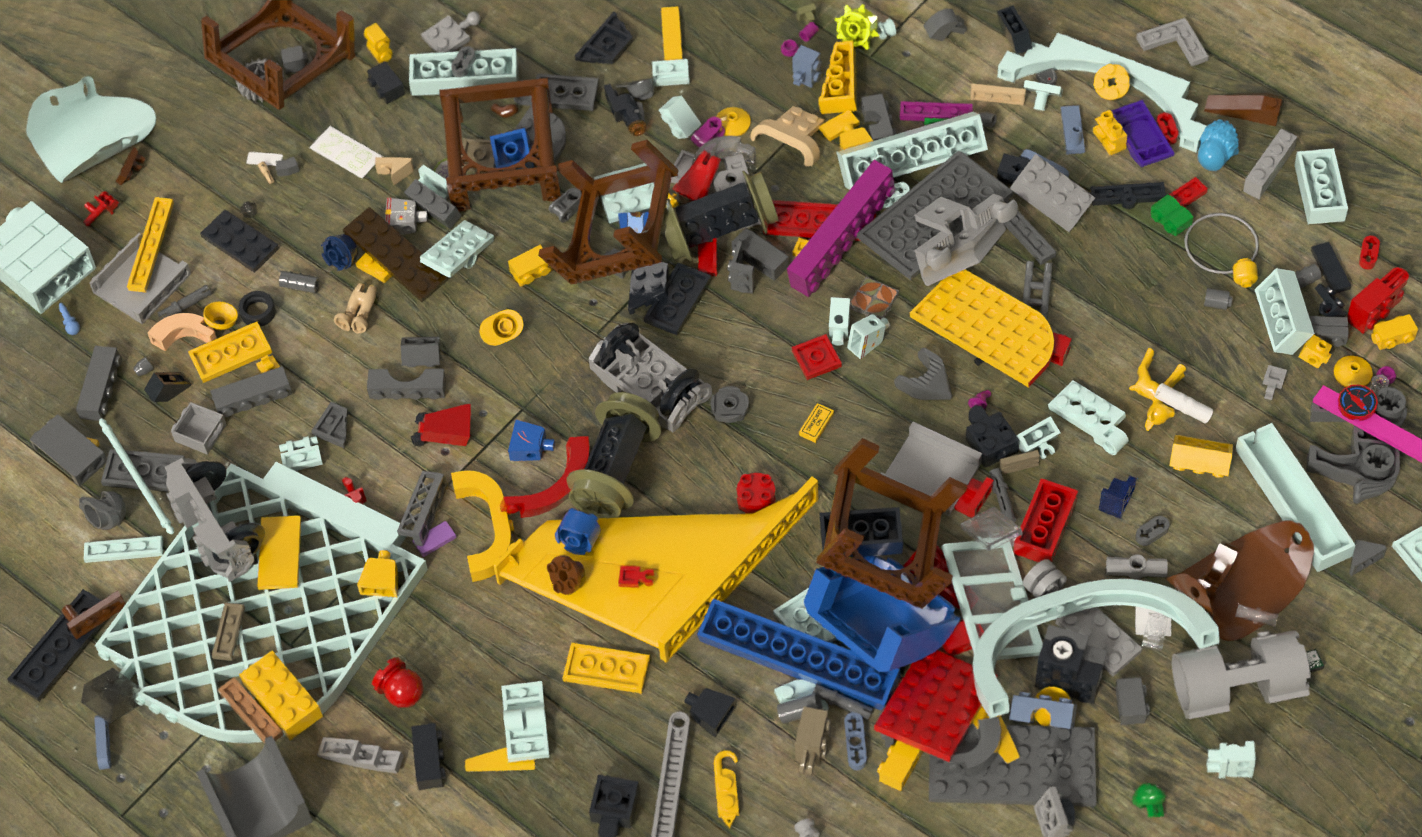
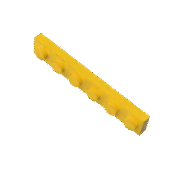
(150, 245)

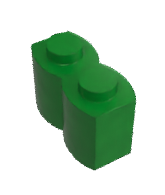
(1171, 215)

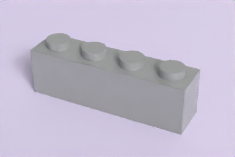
(1270, 164)

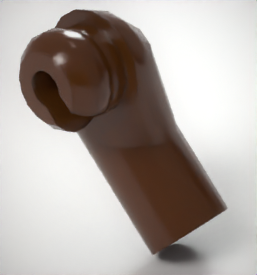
(505, 111)

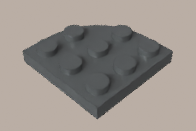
(557, 130)

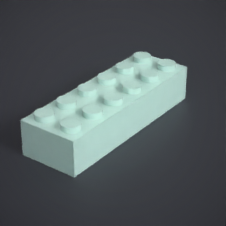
(433, 70)

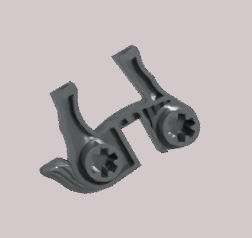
(1372, 463)

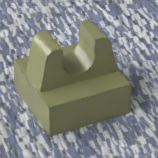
(806, 13)

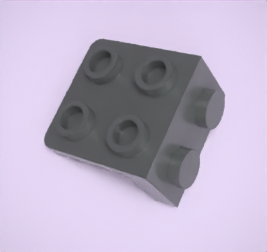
(740, 275)

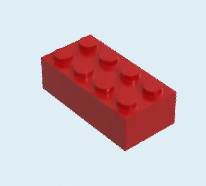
(1045, 521)

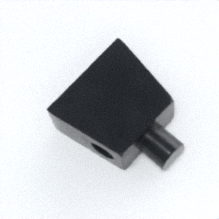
(710, 709)

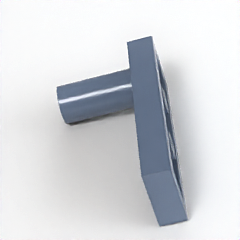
(1072, 130)

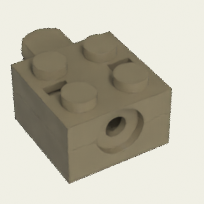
(812, 738)

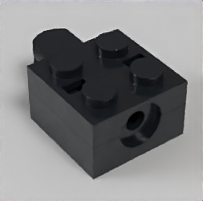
(990, 436)
(617, 804)

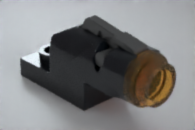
(626, 109)

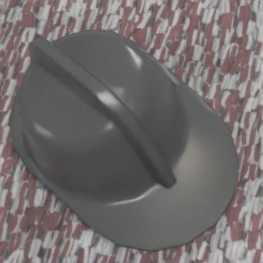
(639, 89)

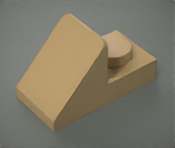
(397, 167)

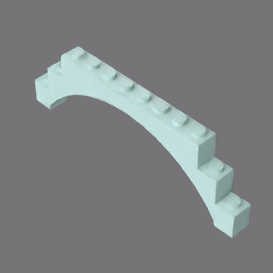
(1070, 54)

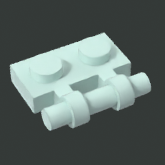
(301, 458)

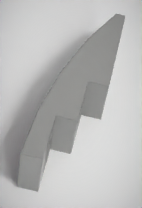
(360, 755)

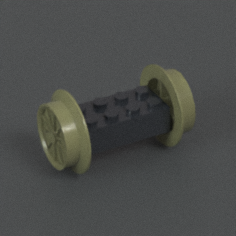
(718, 215)
(625, 424)

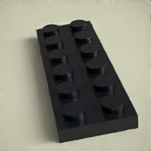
(53, 652)

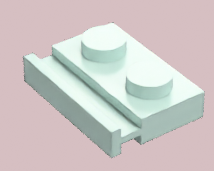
(670, 72)

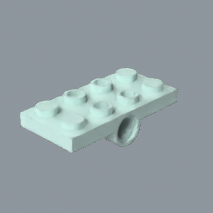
(457, 249)
(525, 721)

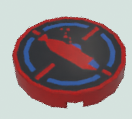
(1357, 402)

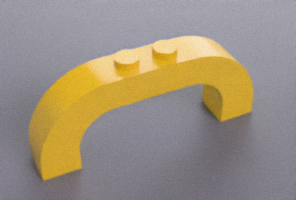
(482, 486)

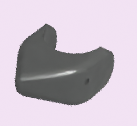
(930, 386)

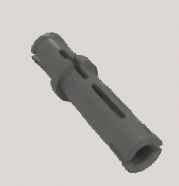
(184, 303)
(1000, 489)
(842, 701)

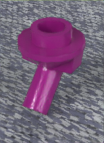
(979, 399)

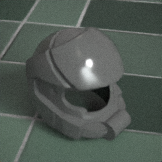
(107, 512)

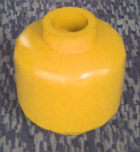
(1245, 272)

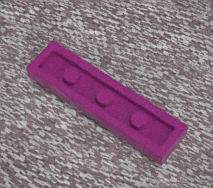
(920, 110)

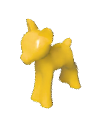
(1158, 411)

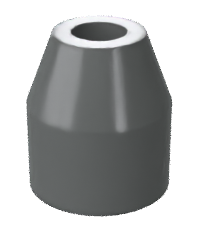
(988, 119)
(143, 367)

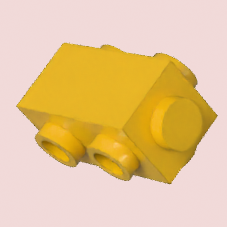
(1394, 332)

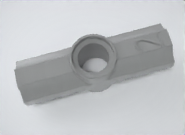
(1148, 567)

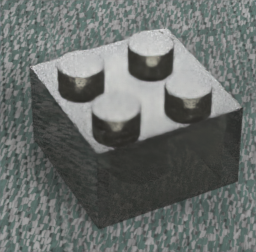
(110, 695)

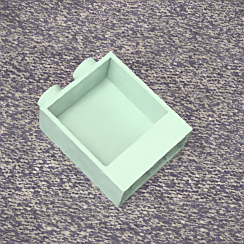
(41, 257)

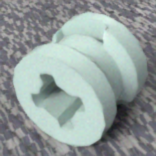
(886, 28)

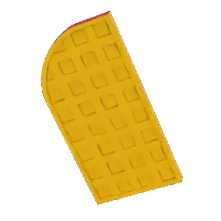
(989, 325)

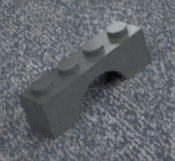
(428, 385)

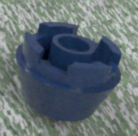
(339, 251)

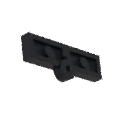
(1128, 194)

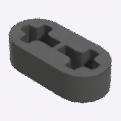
(460, 60)
(1154, 533)

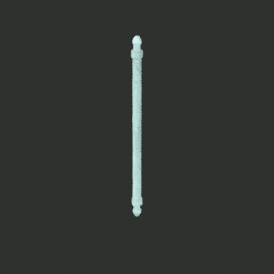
(165, 522)

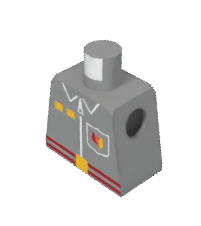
(404, 215)

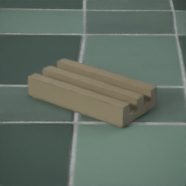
(1019, 462)

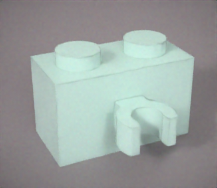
(679, 117)
(1038, 436)

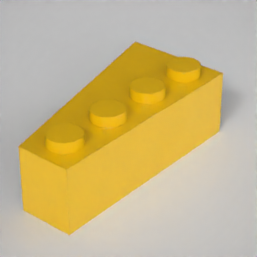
(840, 84)

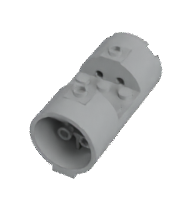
(1276, 665)

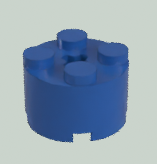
(578, 531)

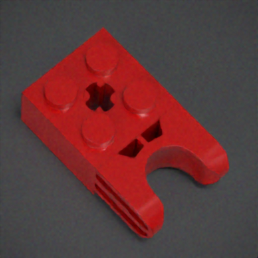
(1377, 300)

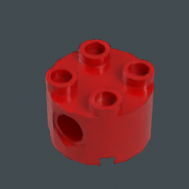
(755, 492)

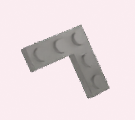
(1175, 31)

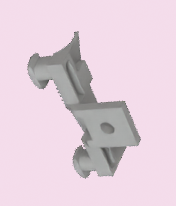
(982, 228)

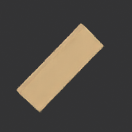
(997, 94)

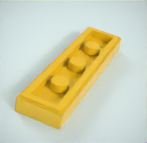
(671, 33)

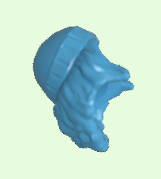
(1217, 145)

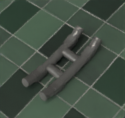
(1045, 286)

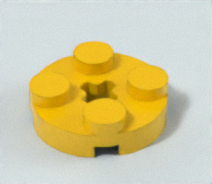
(1109, 72)

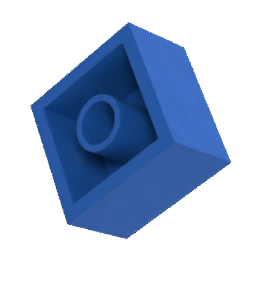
(511, 148)

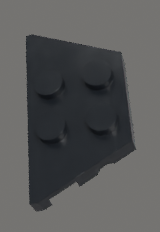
(606, 43)
(648, 285)

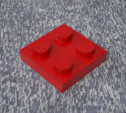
(816, 357)

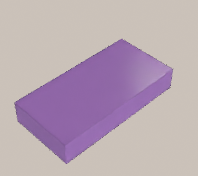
(436, 538)

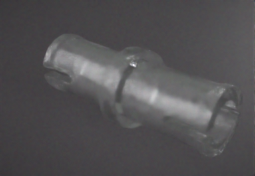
(1257, 615)

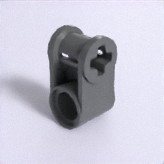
(565, 205)

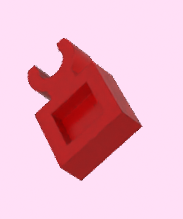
(631, 576)

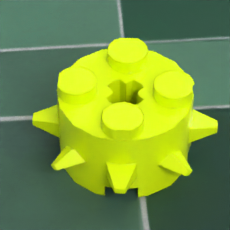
(857, 26)

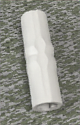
(1183, 403)

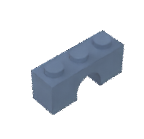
(1061, 712)

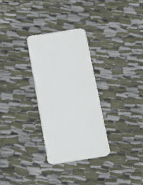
(269, 159)

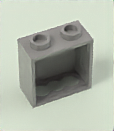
(198, 428)

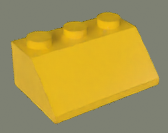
(1201, 456)

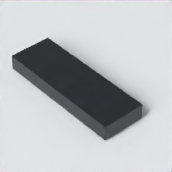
(1330, 267)

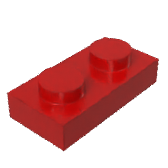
(1189, 192)

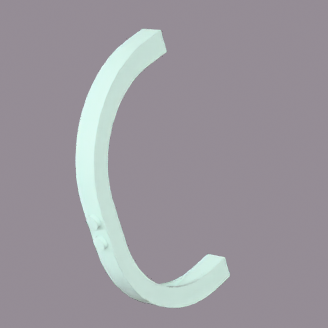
(1071, 600)

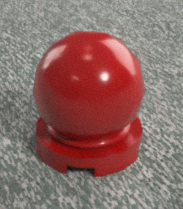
(400, 685)

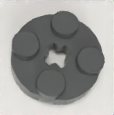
(729, 414)

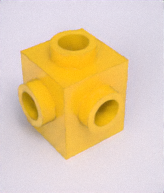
(1315, 351)

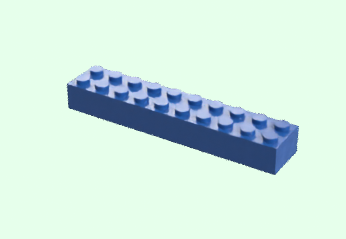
(796, 654)

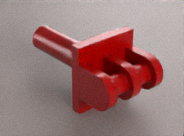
(105, 202)
(356, 495)

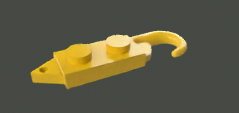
(726, 789)

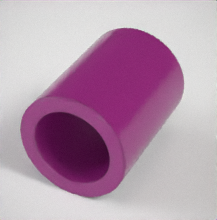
(808, 31)

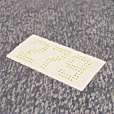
(345, 152)

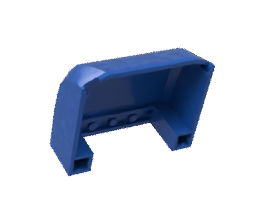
(875, 624)

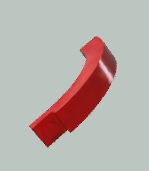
(544, 501)

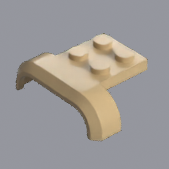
(794, 129)

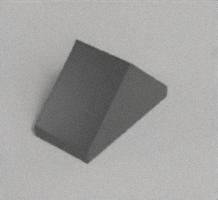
(1365, 555)

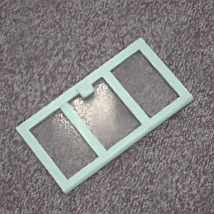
(985, 589)

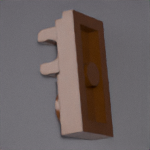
(130, 162)

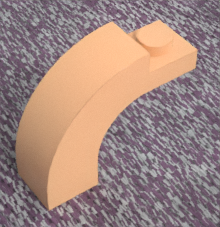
(177, 326)

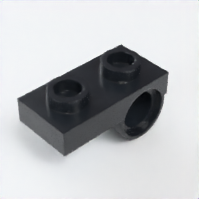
(1331, 305)

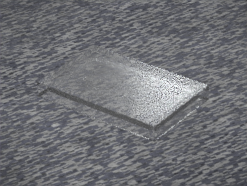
(991, 528)

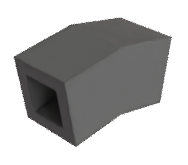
(286, 167)

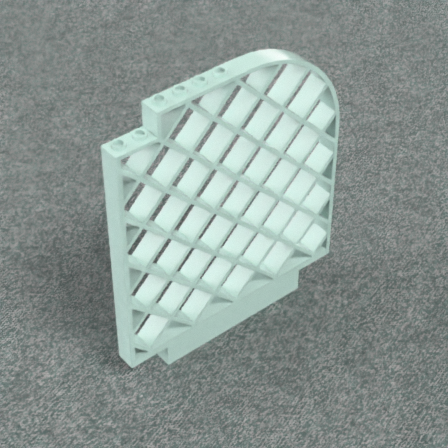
(326, 510)

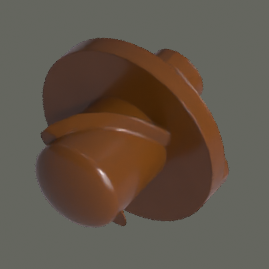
(565, 574)

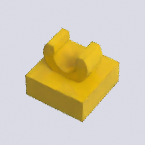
(267, 364)

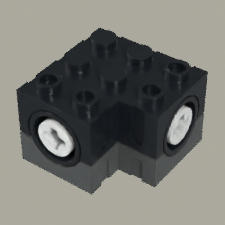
(1070, 664)

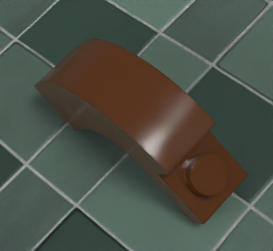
(1219, 568)

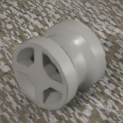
(806, 828)

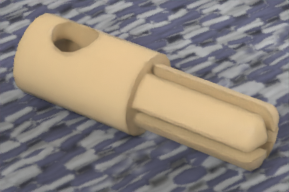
(266, 172)

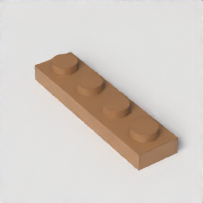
(249, 710)

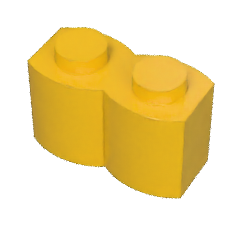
(378, 43)

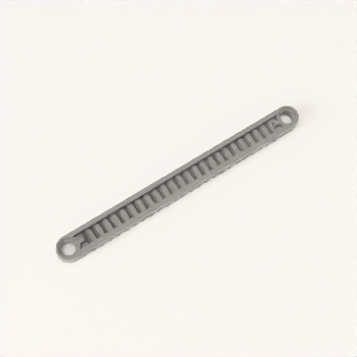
(671, 777)

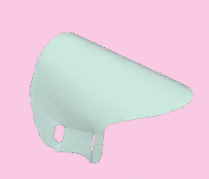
(84, 127)

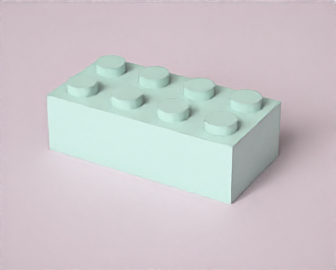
(1321, 186)
(1284, 311)

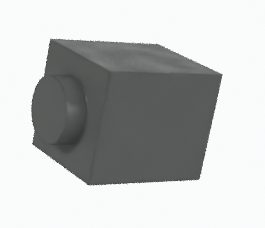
(294, 59)

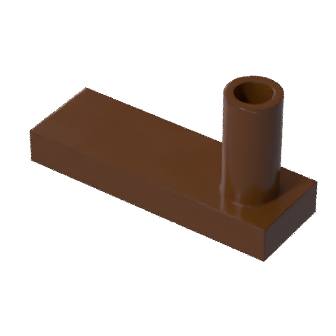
(94, 616)

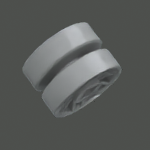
(1044, 579)

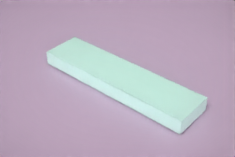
(123, 549)

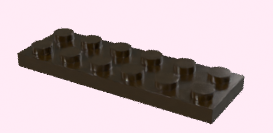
(394, 254)

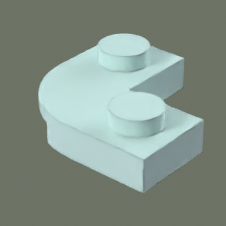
(795, 690)

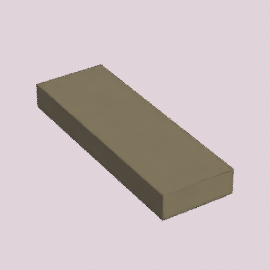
(228, 631)

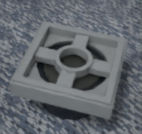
(1055, 814)

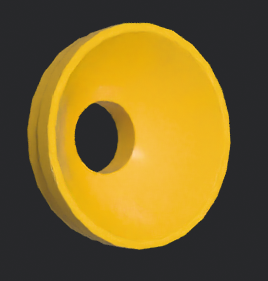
(220, 311)

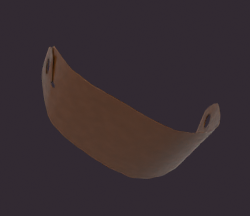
(1259, 577)

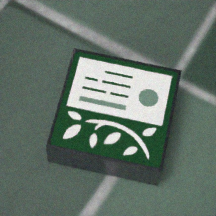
(1314, 661)

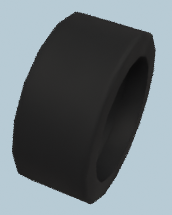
(255, 297)

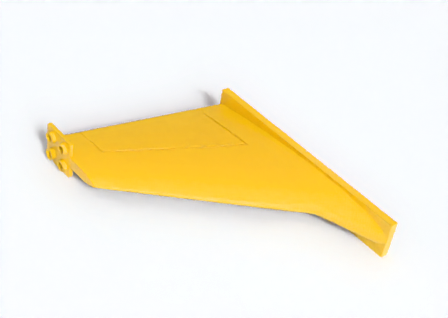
(691, 561)

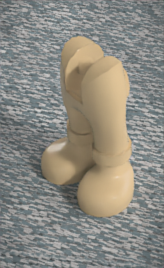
(358, 298)

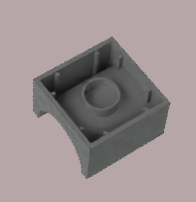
(257, 797)

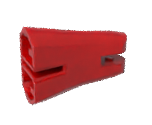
(698, 179)

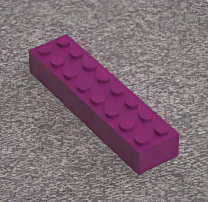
(841, 228)

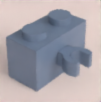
(806, 67)

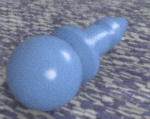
(71, 326)

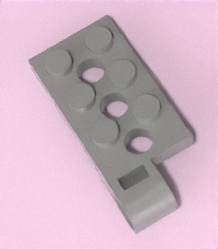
(734, 166)

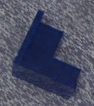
(1115, 499)

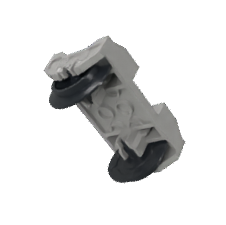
(646, 371)
(224, 548)

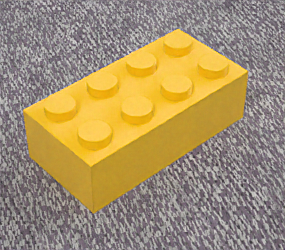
(281, 695)

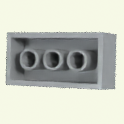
(1052, 193)

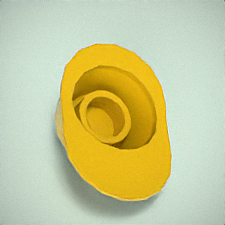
(501, 327)

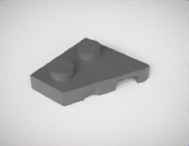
(332, 425)

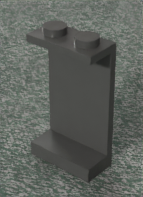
(69, 449)

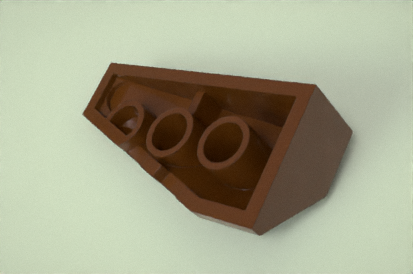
(1253, 107)

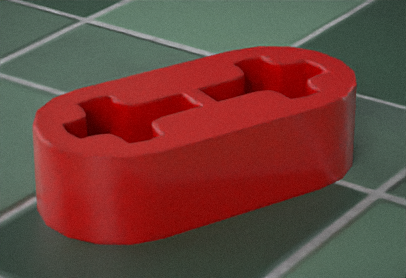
(1170, 127)
(1373, 253)

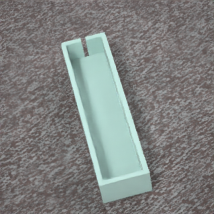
(1294, 495)

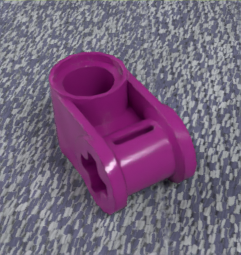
(708, 132)

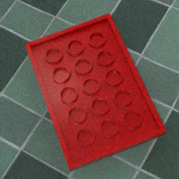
(932, 705)

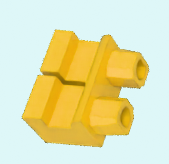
(1110, 133)

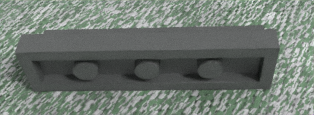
(429, 509)

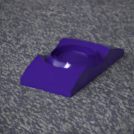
(1144, 136)

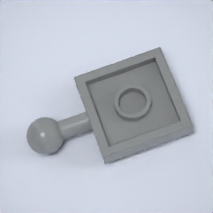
(448, 35)

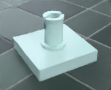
(1042, 91)

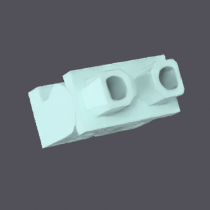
(1232, 760)

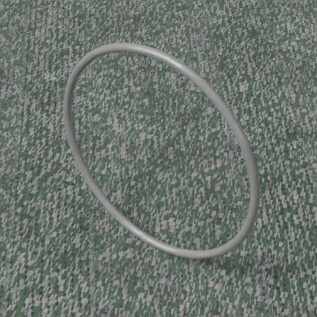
(1219, 214)

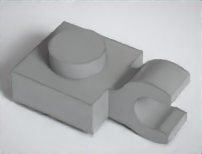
(1274, 379)

